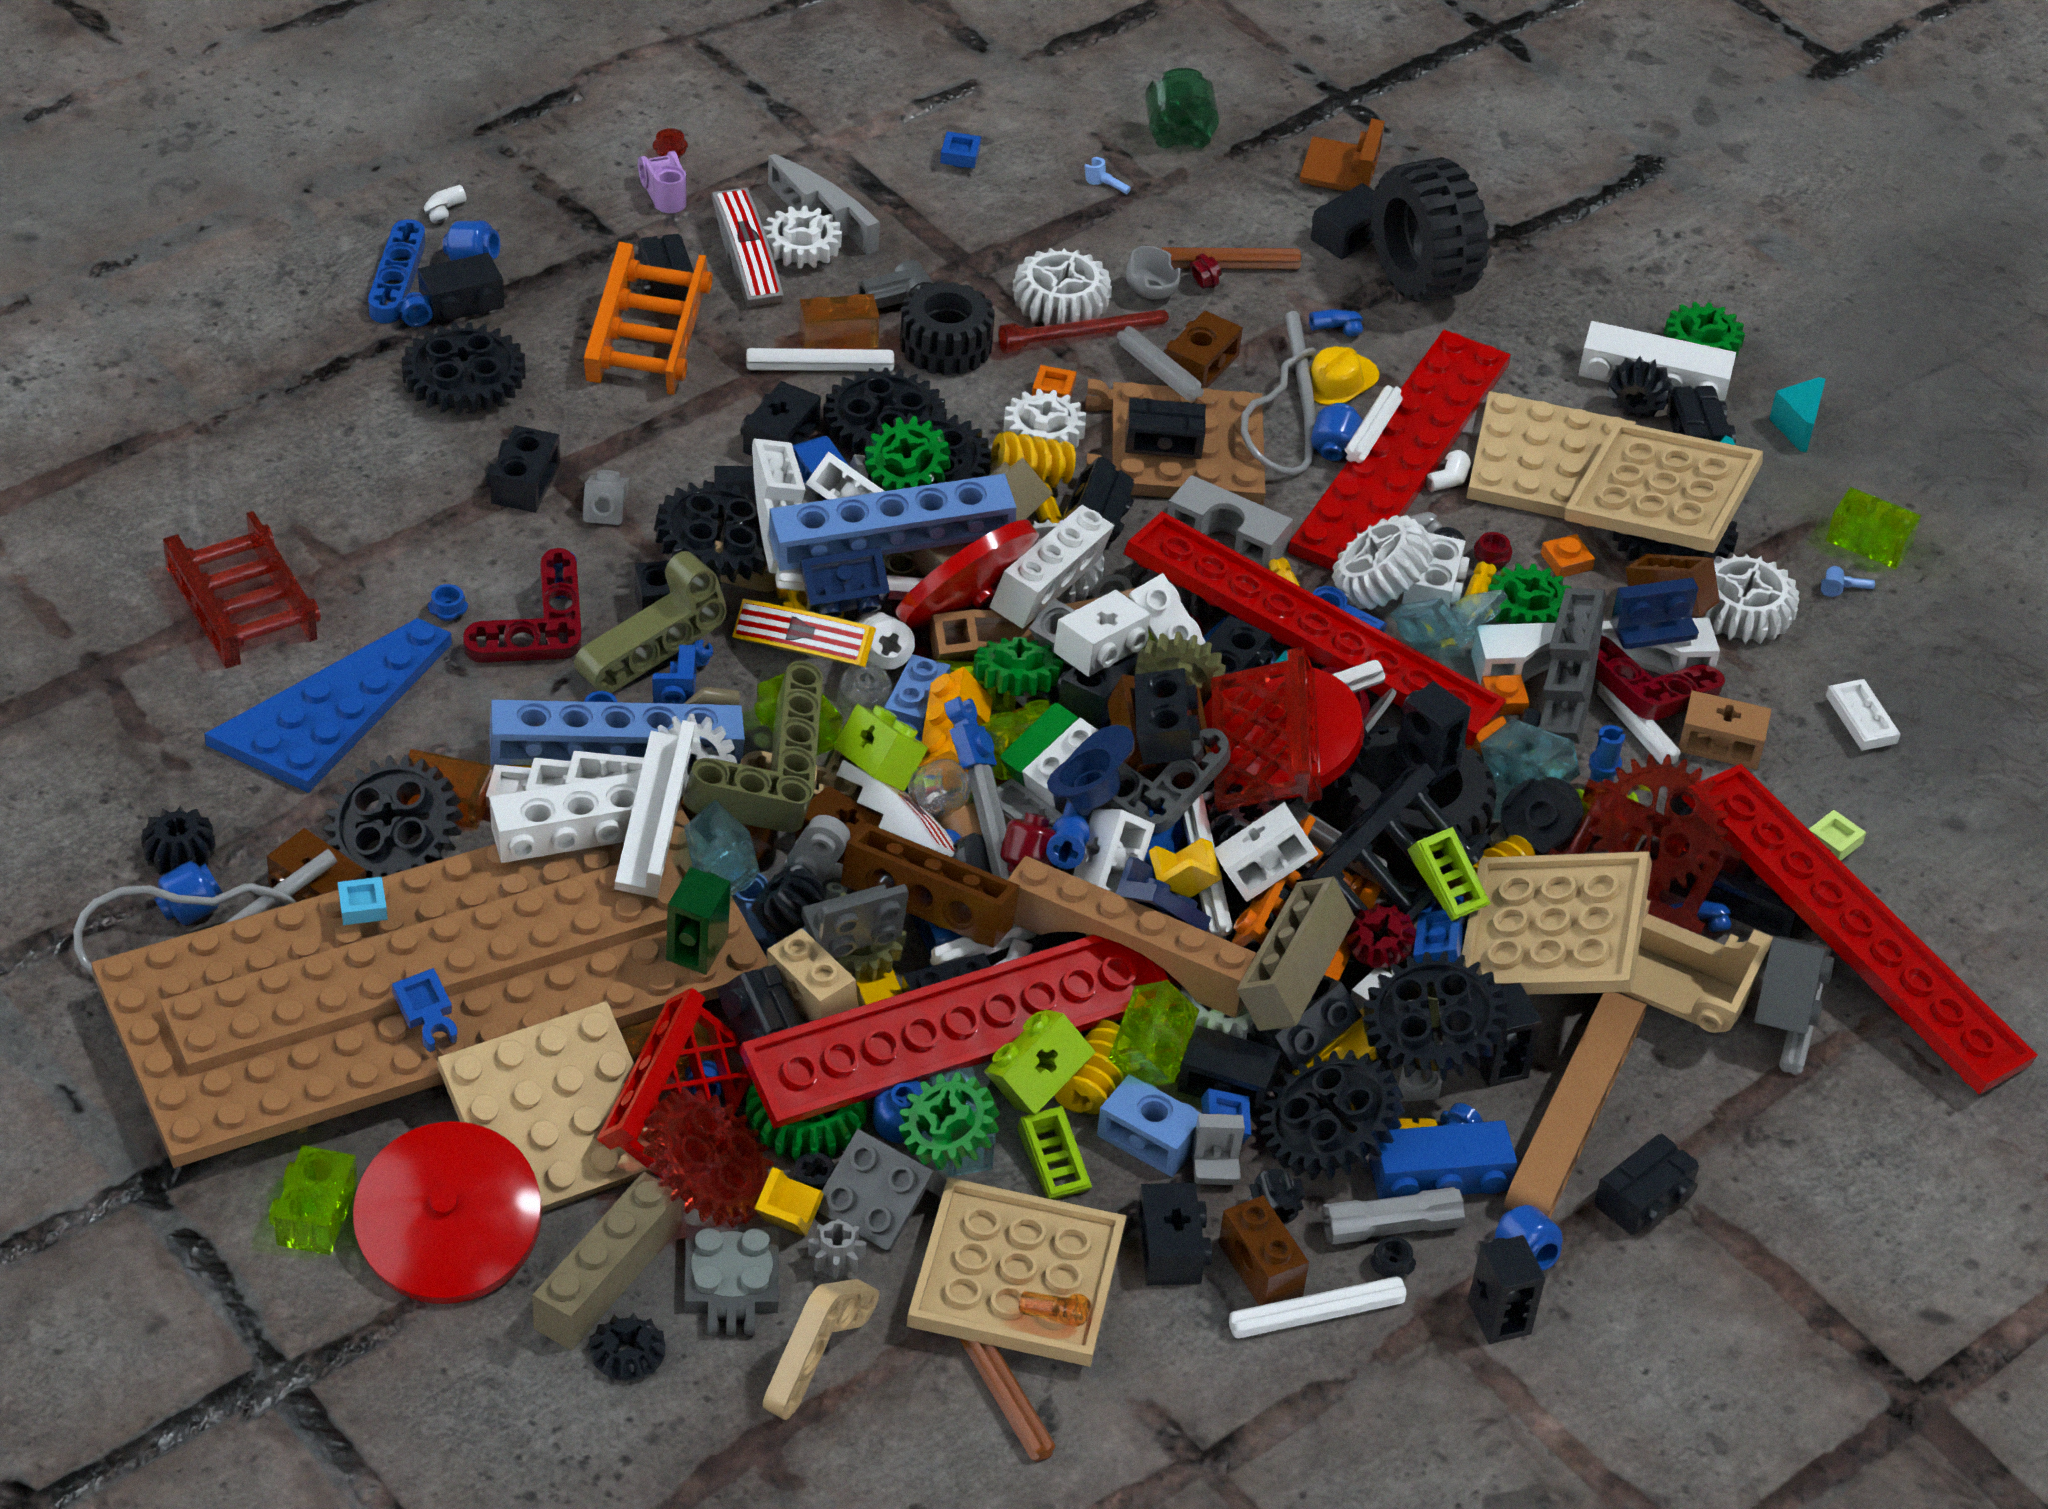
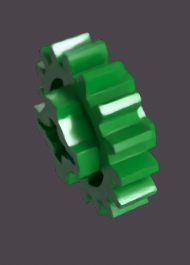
(1705, 327)
(889, 455)
(1530, 594)
(1017, 666)
(949, 1121)

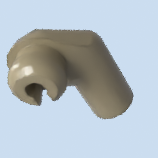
(715, 696)

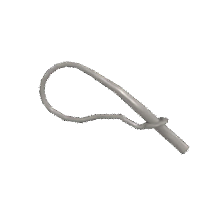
(1300, 365)
(269, 898)

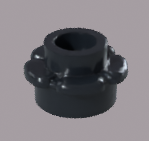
(1395, 1250)

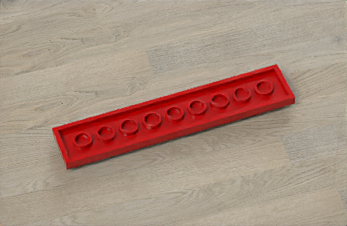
(1423, 429)
(1297, 615)
(1867, 934)
(939, 1026)

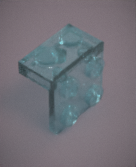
(1435, 626)

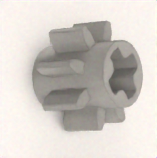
(837, 1248)

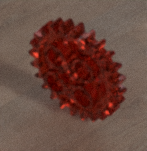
(1697, 828)
(707, 1157)

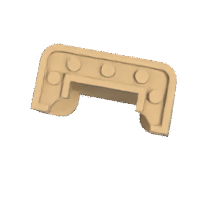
(1698, 975)

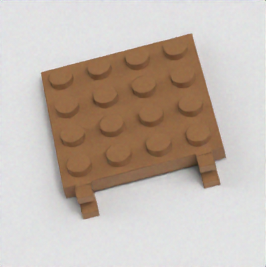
(1224, 455)

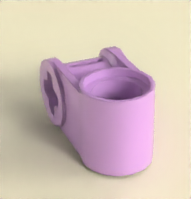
(664, 181)

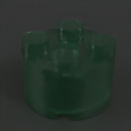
(1182, 109)

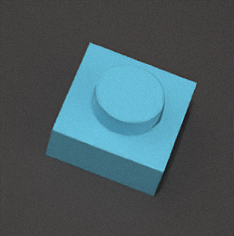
(362, 900)

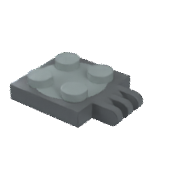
(731, 1274)

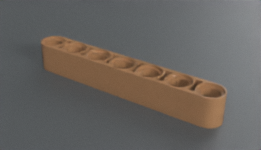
(1576, 1103)

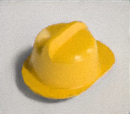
(1341, 375)

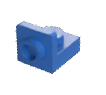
(680, 682)

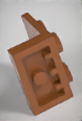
(1343, 164)

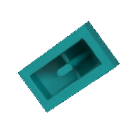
(1796, 411)

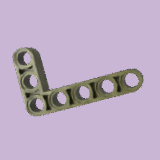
(776, 796)

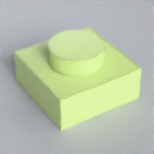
(1838, 834)

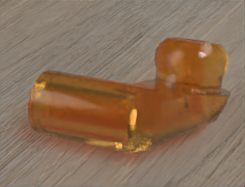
(1067, 1311)

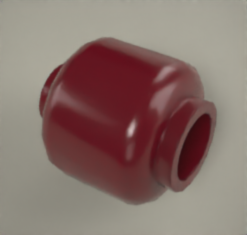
(1026, 838)

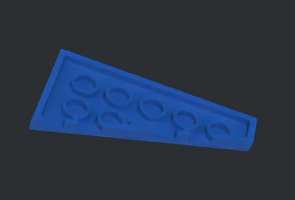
(324, 716)

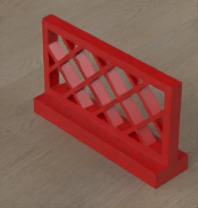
(658, 1065)

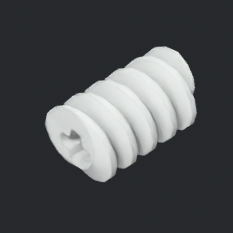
(898, 640)

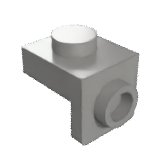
(605, 497)
(1217, 1149)

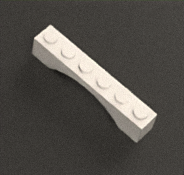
(1525, 649)

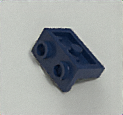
(845, 582)
(1655, 613)
(1140, 885)

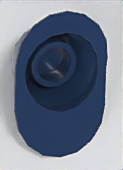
(1091, 771)

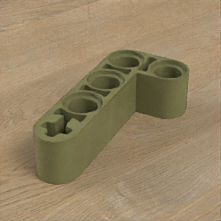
(657, 631)

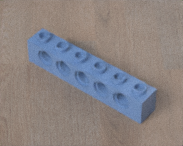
(892, 520)
(558, 728)

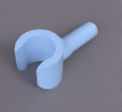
(1097, 175)

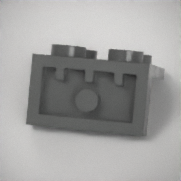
(857, 919)
(877, 1189)

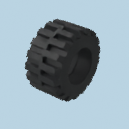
(947, 328)

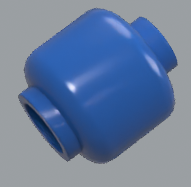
(471, 239)
(1334, 430)
(190, 881)
(887, 1109)
(1538, 1229)

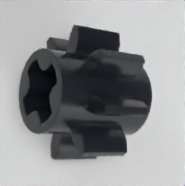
(1281, 1193)

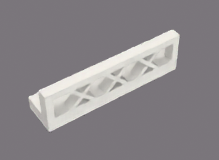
(654, 811)

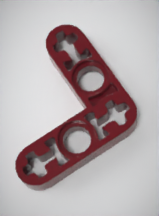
(551, 624)
(1641, 690)

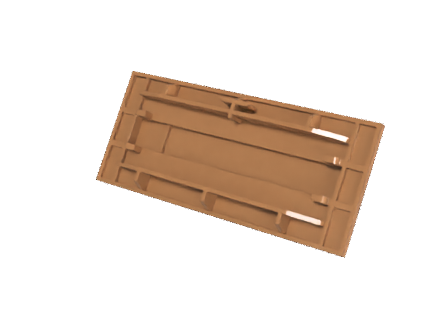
(298, 1016)

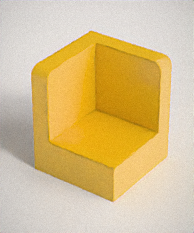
(1187, 870)
(788, 1203)

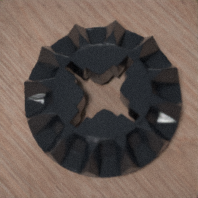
(630, 1362)

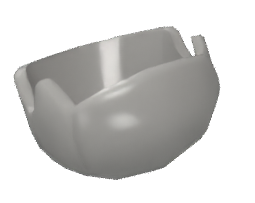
(1151, 273)

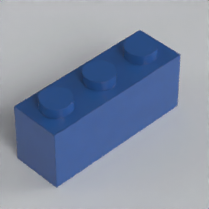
(1445, 1156)

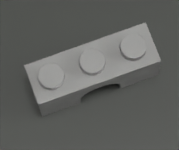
(1210, 509)

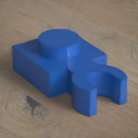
(970, 740)
(425, 1004)

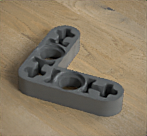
(1162, 792)

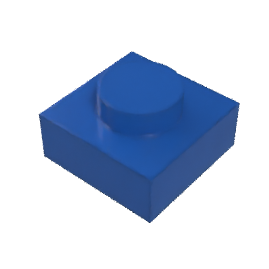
(960, 150)
(1227, 1103)

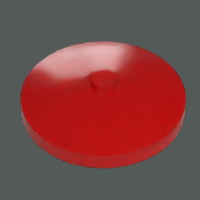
(968, 575)
(1338, 729)
(447, 1212)

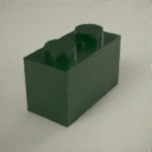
(698, 920)

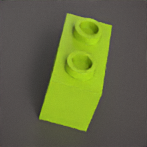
(881, 745)
(1039, 1061)

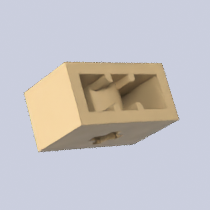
(812, 977)

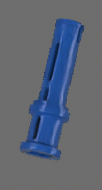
(1068, 844)

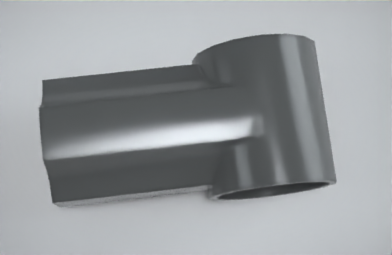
(894, 287)

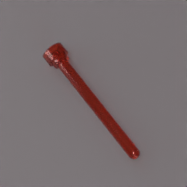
(1014, 337)

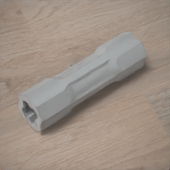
(1364, 1219)

